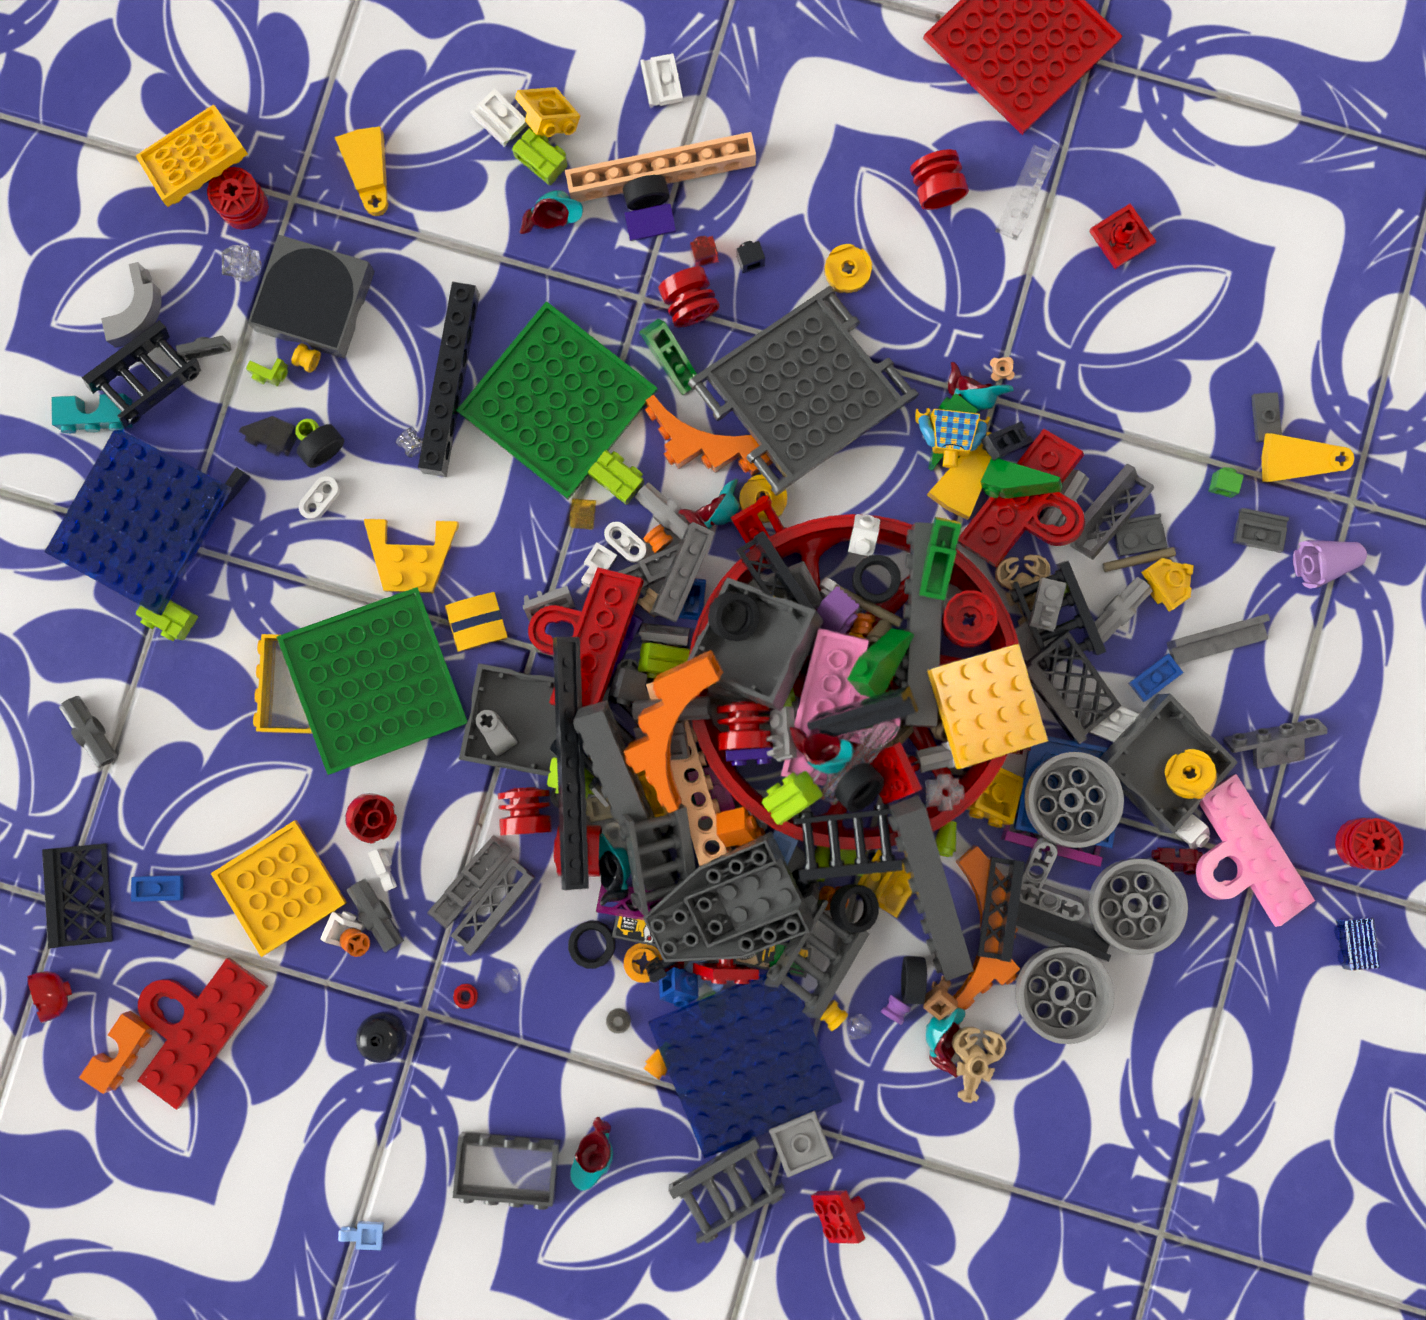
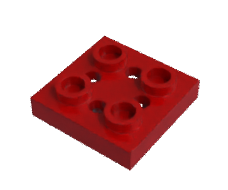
(1130, 231)
(897, 773)
(725, 970)
(839, 1216)

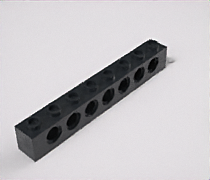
(449, 379)

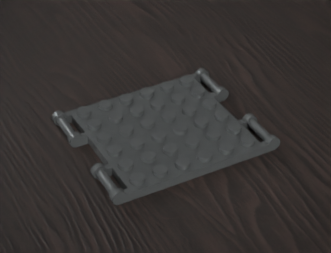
(803, 389)

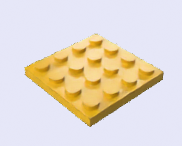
(191, 155)
(987, 706)
(278, 888)

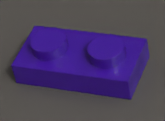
(740, 757)

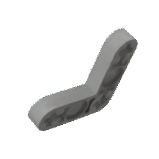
(1036, 883)

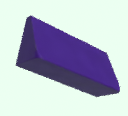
(650, 222)

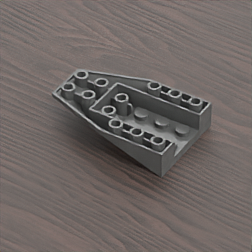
(731, 907)

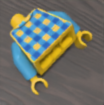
(951, 433)

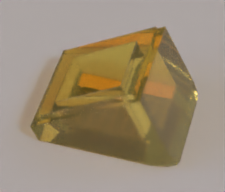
(582, 514)

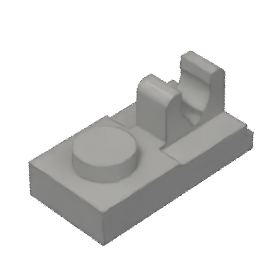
(557, 597)
(1047, 604)
(671, 635)
(780, 734)

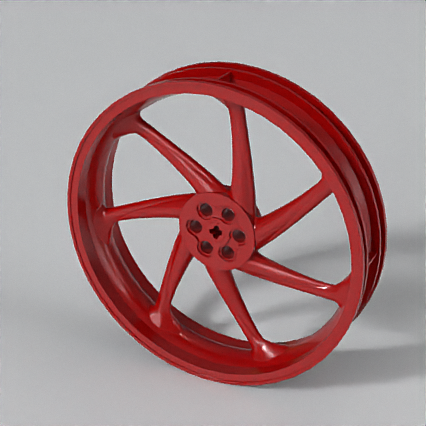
(811, 541)

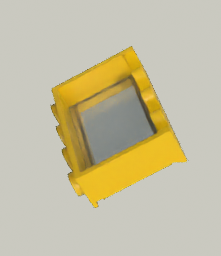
(277, 699)

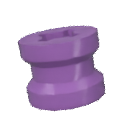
(896, 1009)

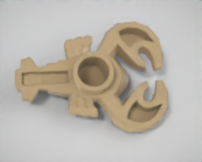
(1003, 576)
(975, 1060)

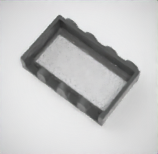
(506, 1170)

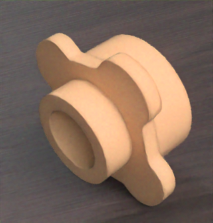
(1007, 364)

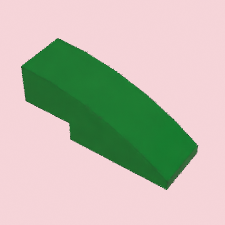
(939, 558)

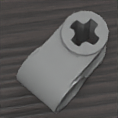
(498, 735)

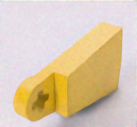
(365, 159)
(1295, 457)
(961, 486)

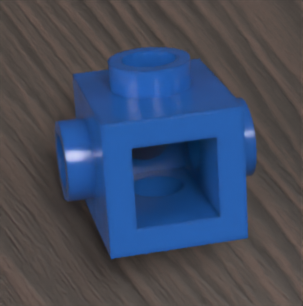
(679, 987)

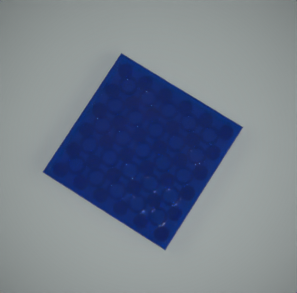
(138, 521)
(743, 1063)

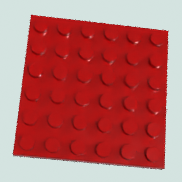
(1022, 50)

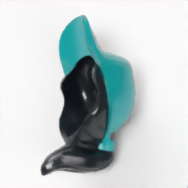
(614, 871)

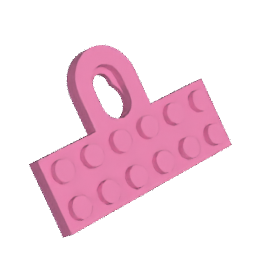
(827, 688)
(1254, 850)

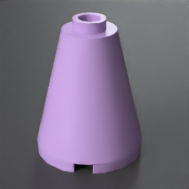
(1326, 560)

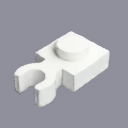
(381, 863)

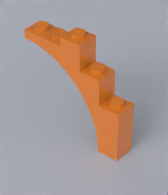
(689, 443)
(653, 751)
(976, 867)

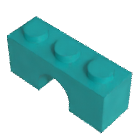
(70, 414)

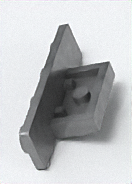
(1276, 744)

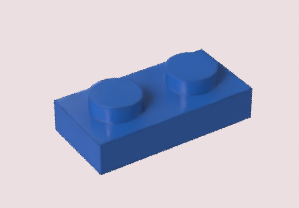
(1156, 677)
(156, 888)

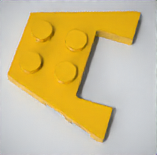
(409, 565)

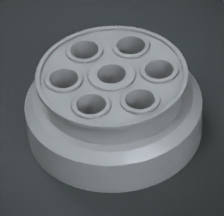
(1095, 775)
(1167, 918)
(1086, 1019)

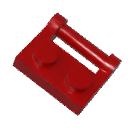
(750, 525)

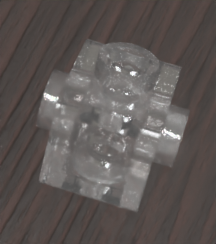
(241, 262)
(934, 792)

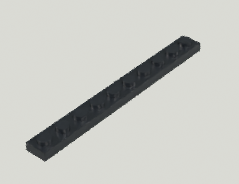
(570, 764)

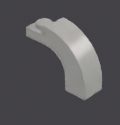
(141, 312)

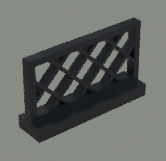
(1057, 704)
(55, 891)

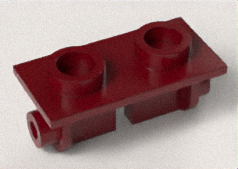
(1184, 863)

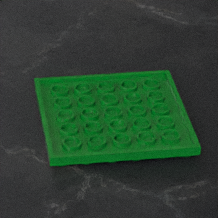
(556, 400)
(372, 680)

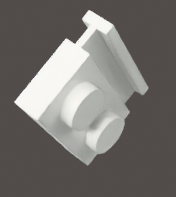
(661, 80)
(499, 117)
(1114, 724)

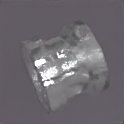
(410, 442)

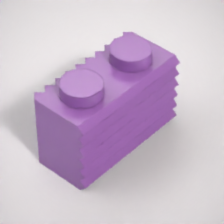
(837, 611)

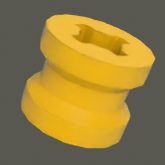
(306, 358)
(833, 1015)

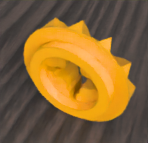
(636, 952)

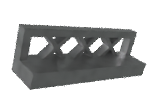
(1106, 504)
(682, 572)
(1218, 639)
(497, 914)

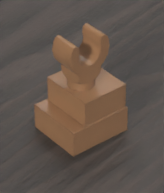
(939, 1001)

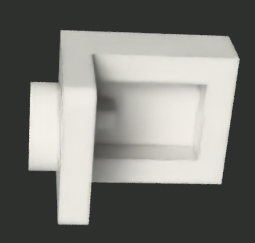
(864, 535)
(1194, 832)
(337, 925)

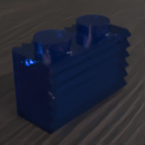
(1357, 943)

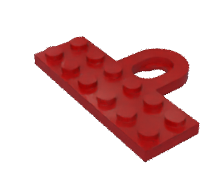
(1005, 520)
(599, 626)
(201, 1033)

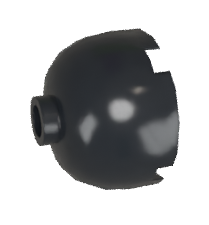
(386, 1028)

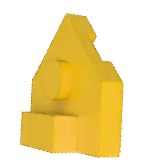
(1169, 582)

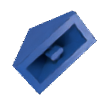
(695, 600)

